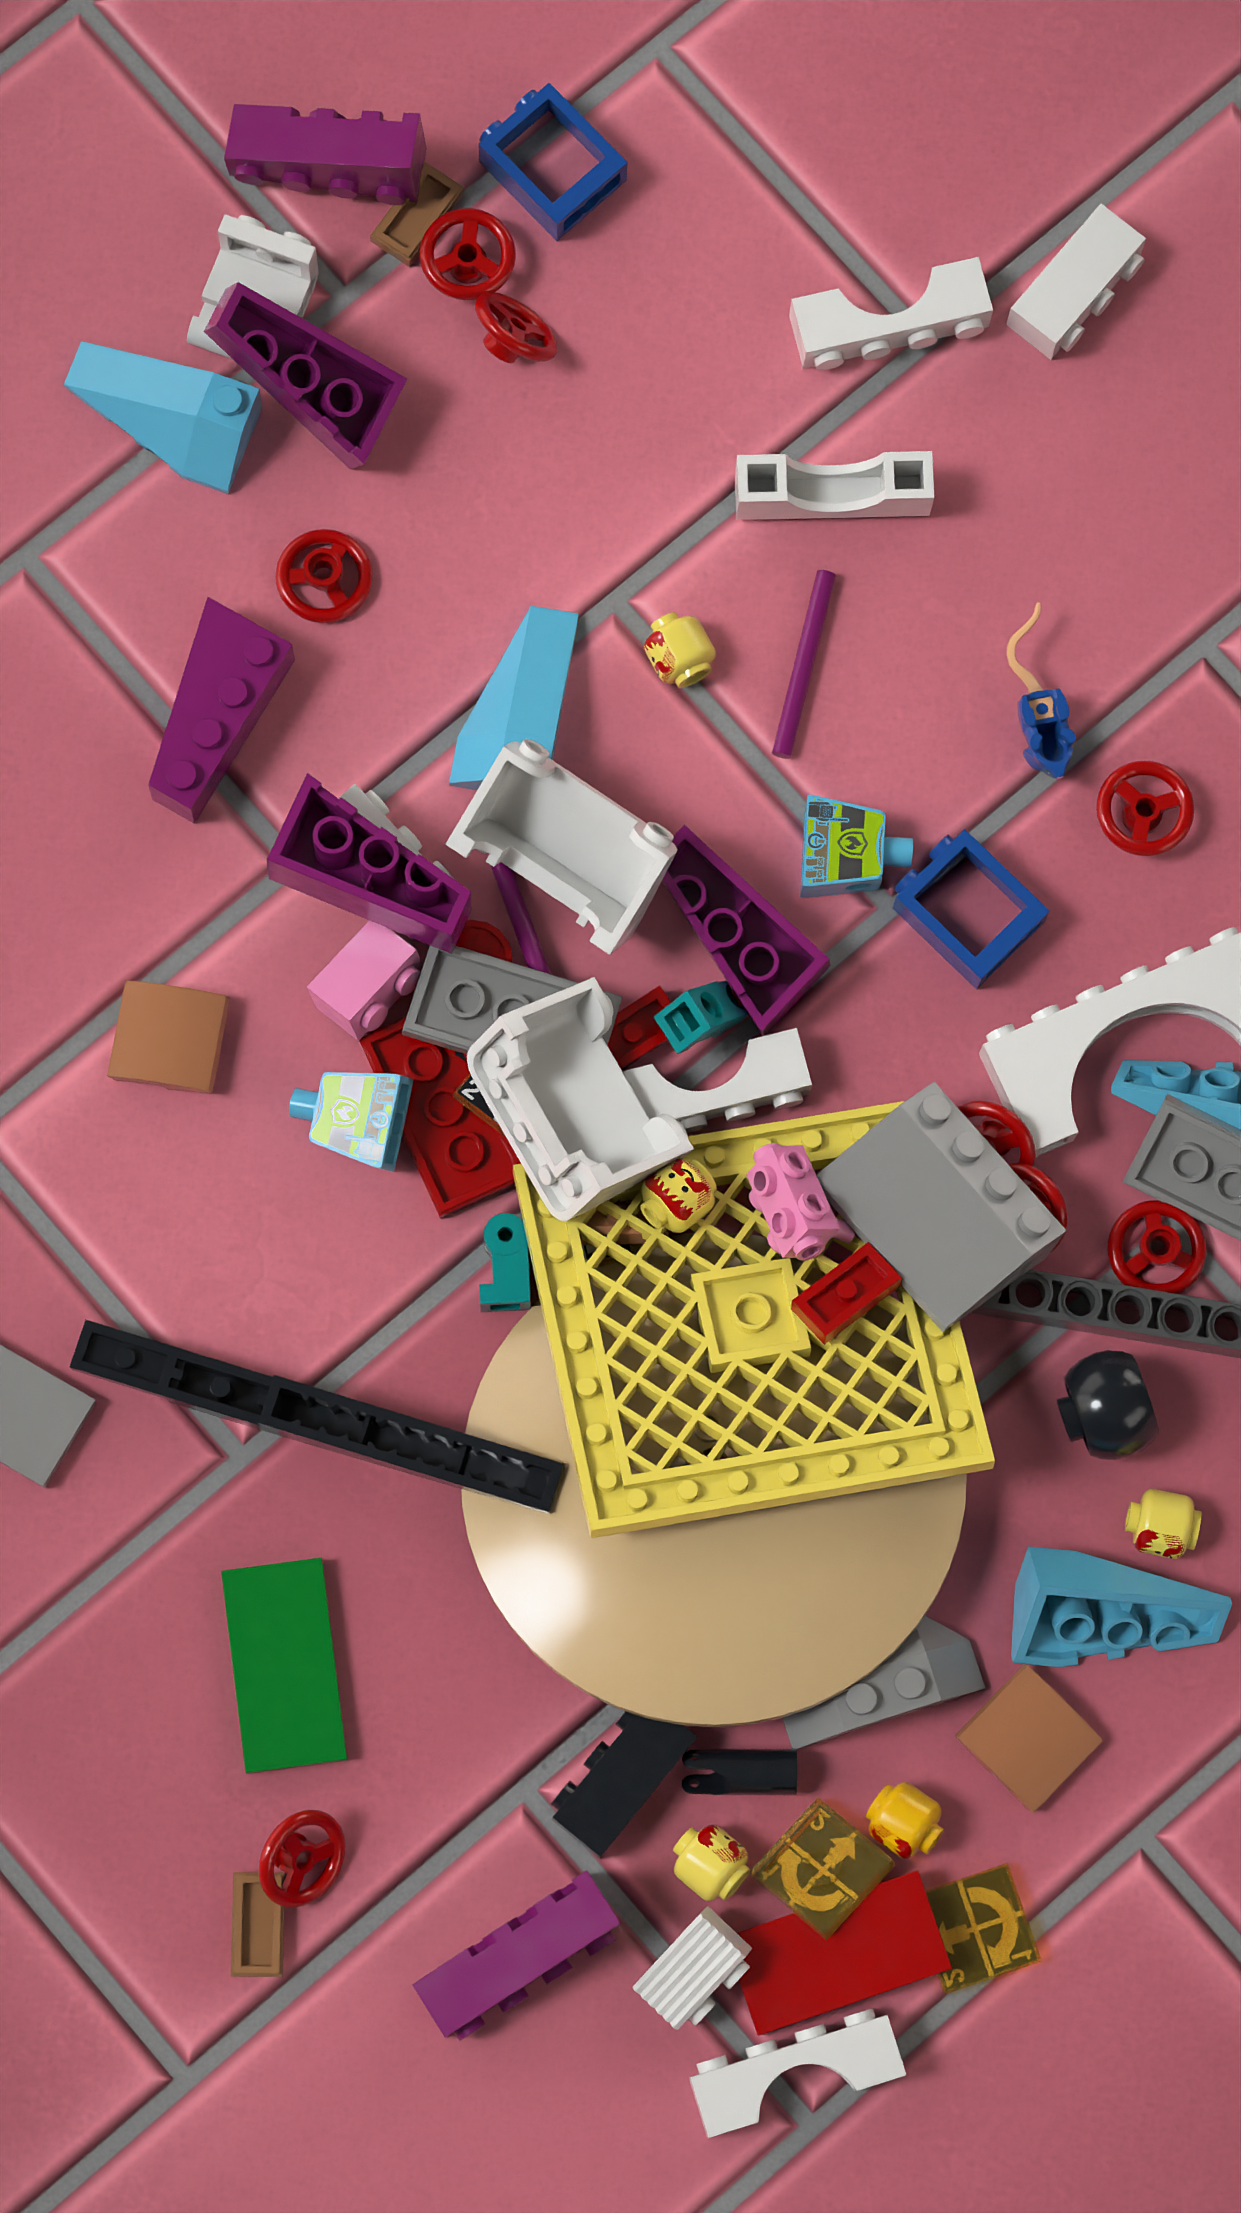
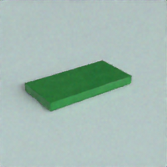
(284, 1665)

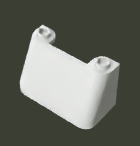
(566, 841)
(570, 1102)

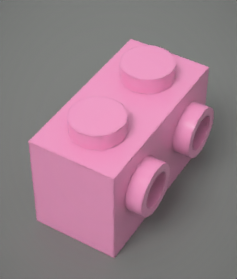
(366, 979)

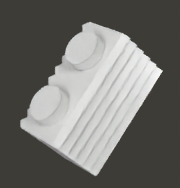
(693, 1968)

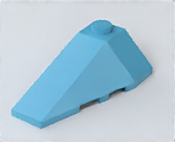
(174, 410)
(521, 696)
(1210, 1090)
(1091, 1606)

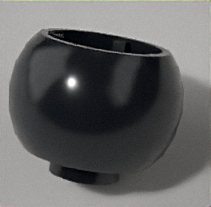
(1108, 1406)

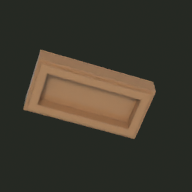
(406, 224)
(256, 1928)

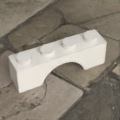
(835, 330)
(788, 489)
(770, 1074)
(860, 2053)

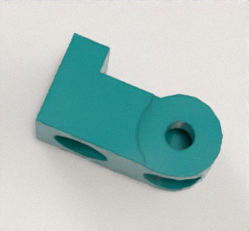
(700, 1015)
(508, 1248)

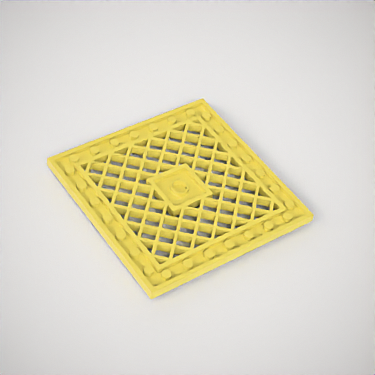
(742, 1324)

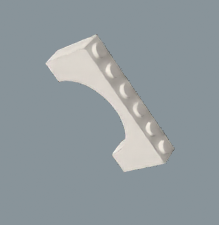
(1038, 1062)

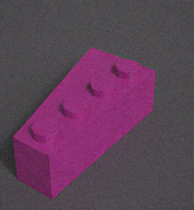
(327, 151)
(309, 372)
(218, 702)
(365, 870)
(746, 937)
(516, 1956)

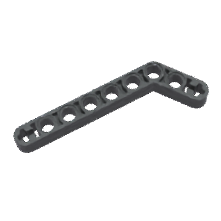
(1102, 1316)

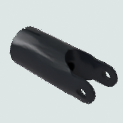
(742, 1772)

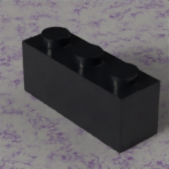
(620, 1780)

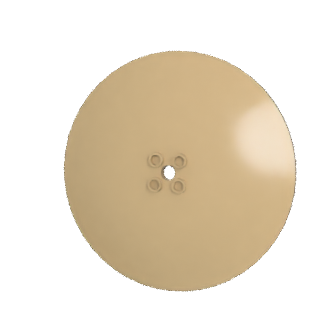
(716, 1612)

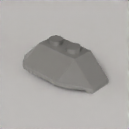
(923, 1672)

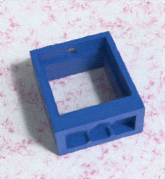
(584, 195)
(1025, 924)

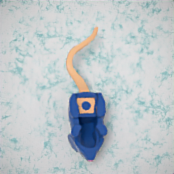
(1042, 716)

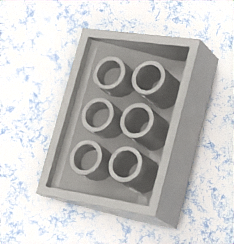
(940, 1206)

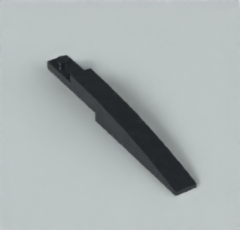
(317, 1417)

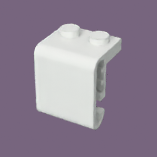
(267, 262)

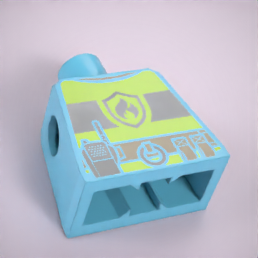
(847, 848)
(357, 1115)

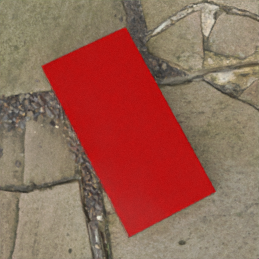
(451, 1146)
(876, 1949)

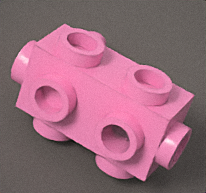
(793, 1202)

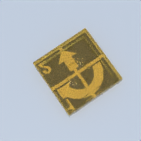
(822, 1868)
(982, 1928)

